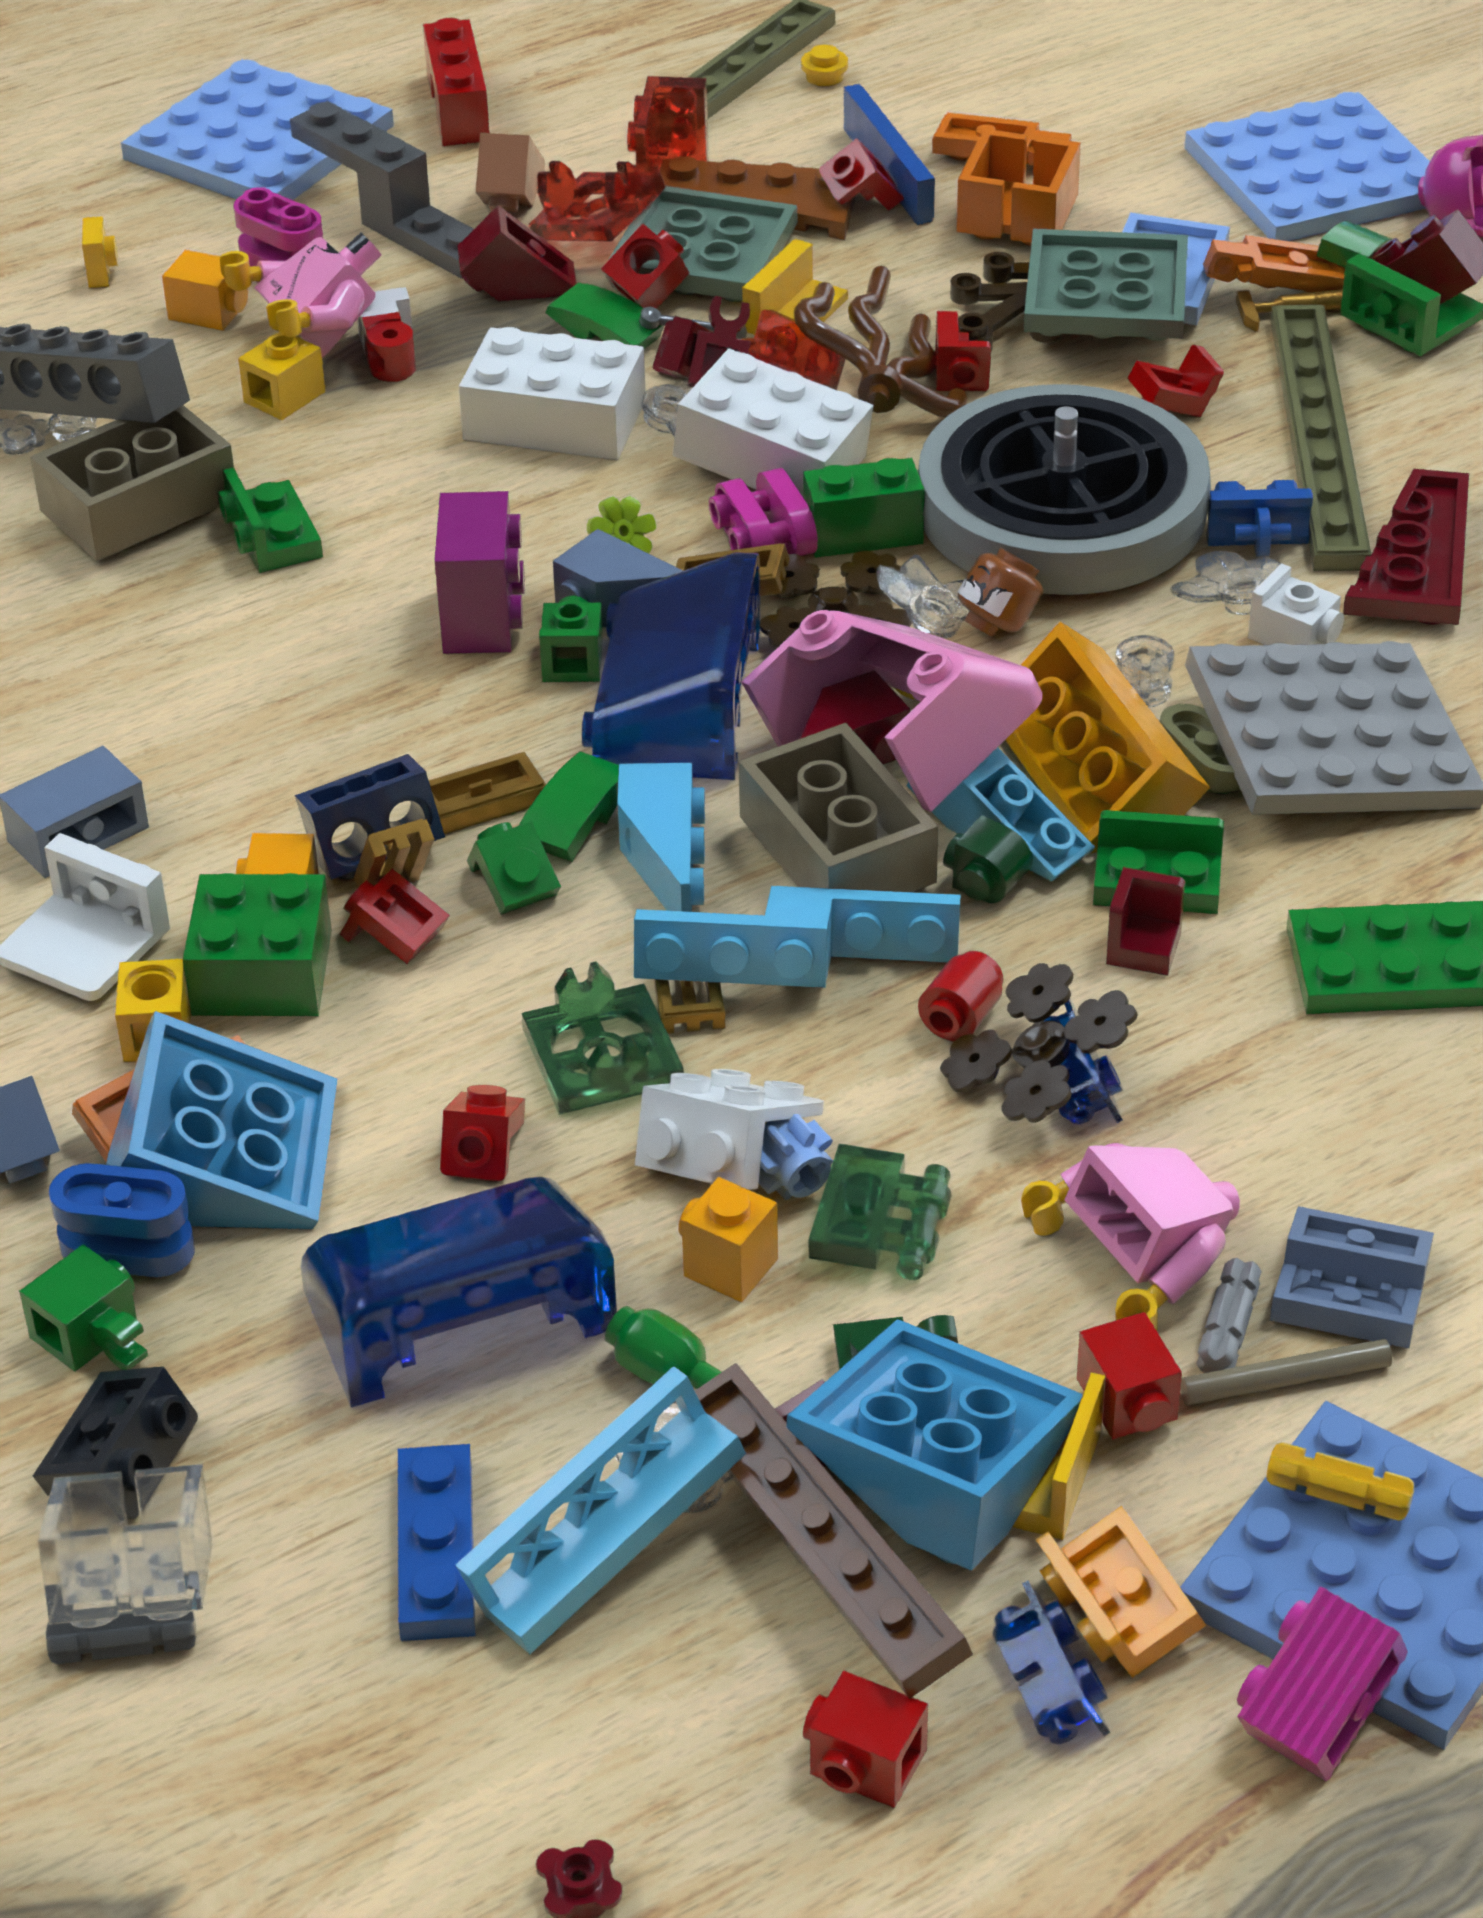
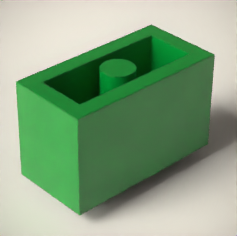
(865, 506)

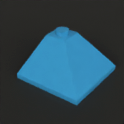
(230, 1124)
(937, 1438)

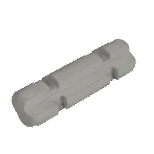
(1229, 1316)

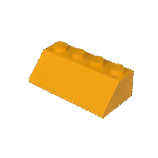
(1097, 740)

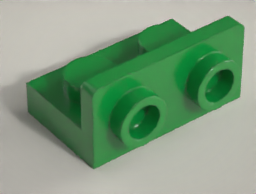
(269, 523)
(1162, 845)

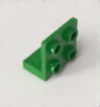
(1402, 307)

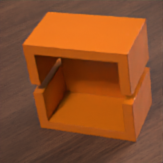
(994, 191)

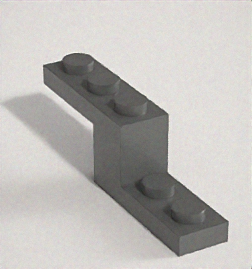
(390, 182)

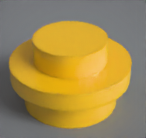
(824, 65)

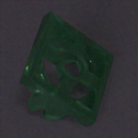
(608, 1076)

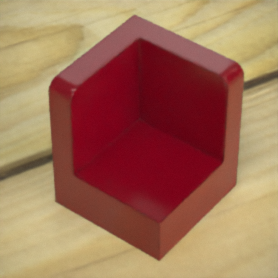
(1145, 921)

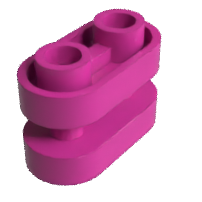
(273, 225)
(766, 516)

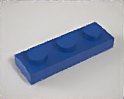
(432, 1539)

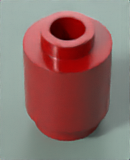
(961, 995)

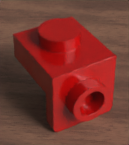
(1179, 390)
(479, 1132)

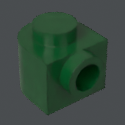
(987, 860)

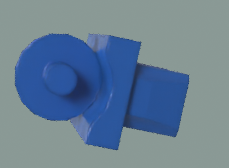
(1259, 516)

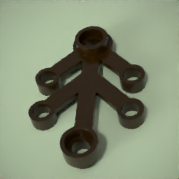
(968, 290)

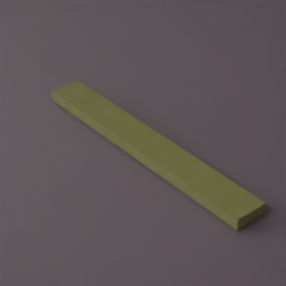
(1320, 437)

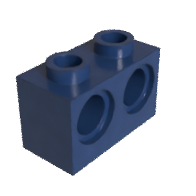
(366, 801)

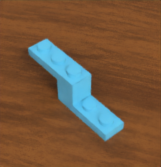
(796, 936)

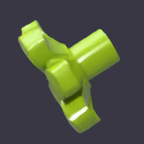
(623, 522)

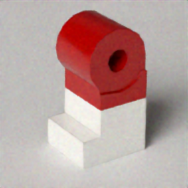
(388, 335)

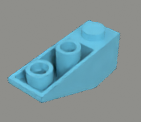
(1009, 797)
(658, 832)

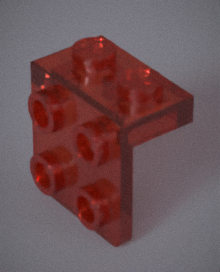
(669, 122)

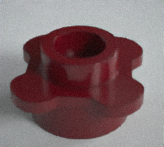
(585, 1897)

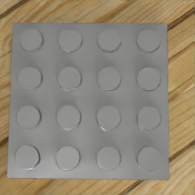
(1333, 728)

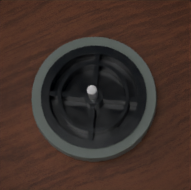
(1070, 482)

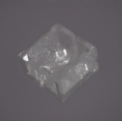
(103, 1566)

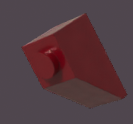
(513, 261)

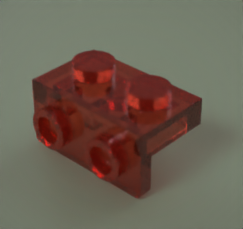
(783, 345)

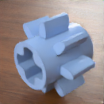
(794, 1157)

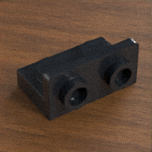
(121, 1426)

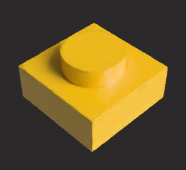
(98, 251)

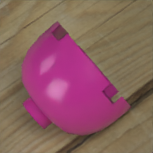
(1455, 181)

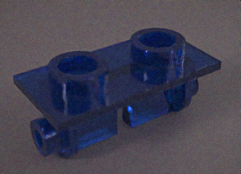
(1090, 1080)
(1067, 1689)

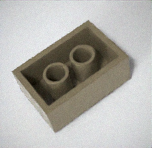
(131, 480)
(837, 816)

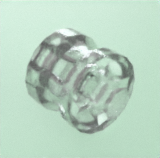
(1146, 666)

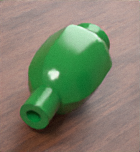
(653, 1343)

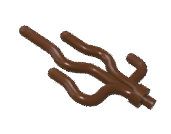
(880, 383)

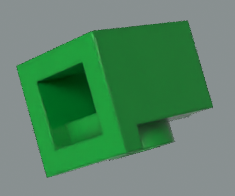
(571, 624)

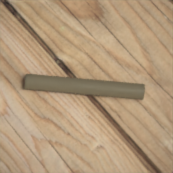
(1286, 1372)

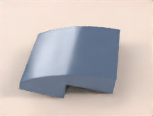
(1352, 1276)

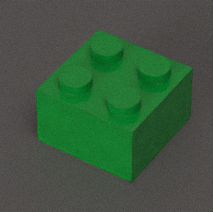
(257, 945)

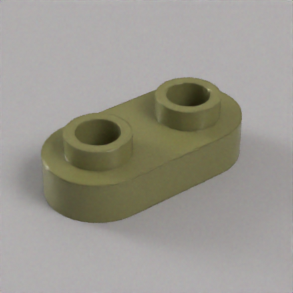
(1198, 741)

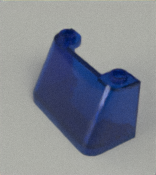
(678, 668)
(452, 1268)

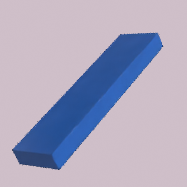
(874, 130)

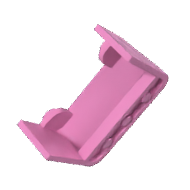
(963, 694)

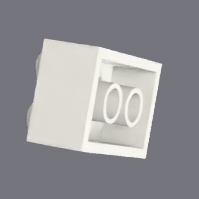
(552, 393)
(763, 418)

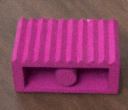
(1320, 1681)

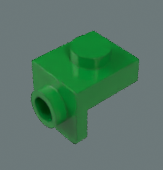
(514, 866)

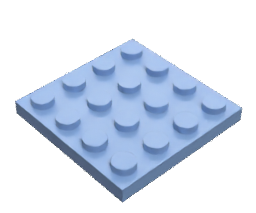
(239, 133)
(1312, 166)

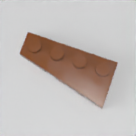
(772, 183)

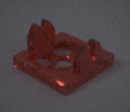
(562, 196)

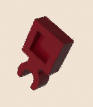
(712, 346)

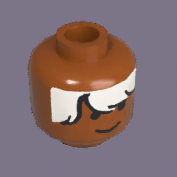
(1000, 592)

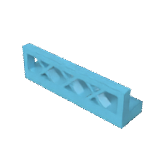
(605, 1519)

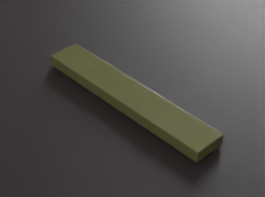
(763, 51)

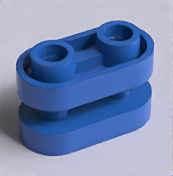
(124, 1217)

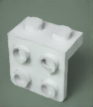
(98, 916)
(714, 1124)

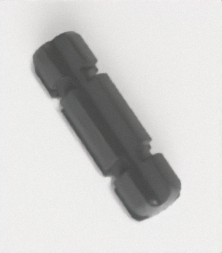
(119, 1638)

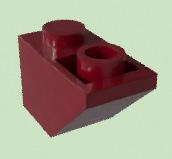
(1438, 255)
(865, 706)

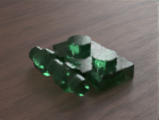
(858, 1208)

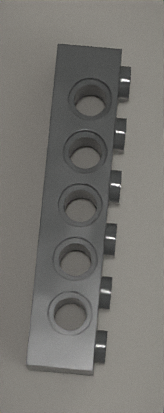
(89, 373)

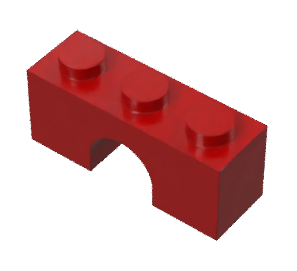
(456, 81)

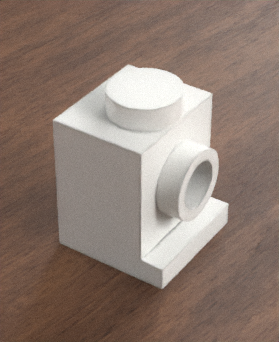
(1293, 611)

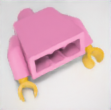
(313, 291)
(1148, 1211)

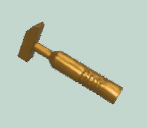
(1249, 310)

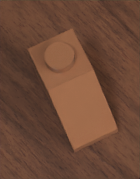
(508, 170)

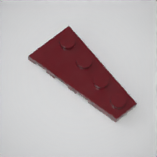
(1417, 554)

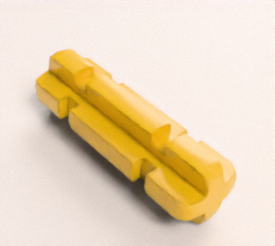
(1340, 1481)

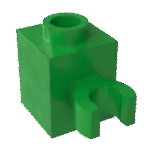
(84, 1309)

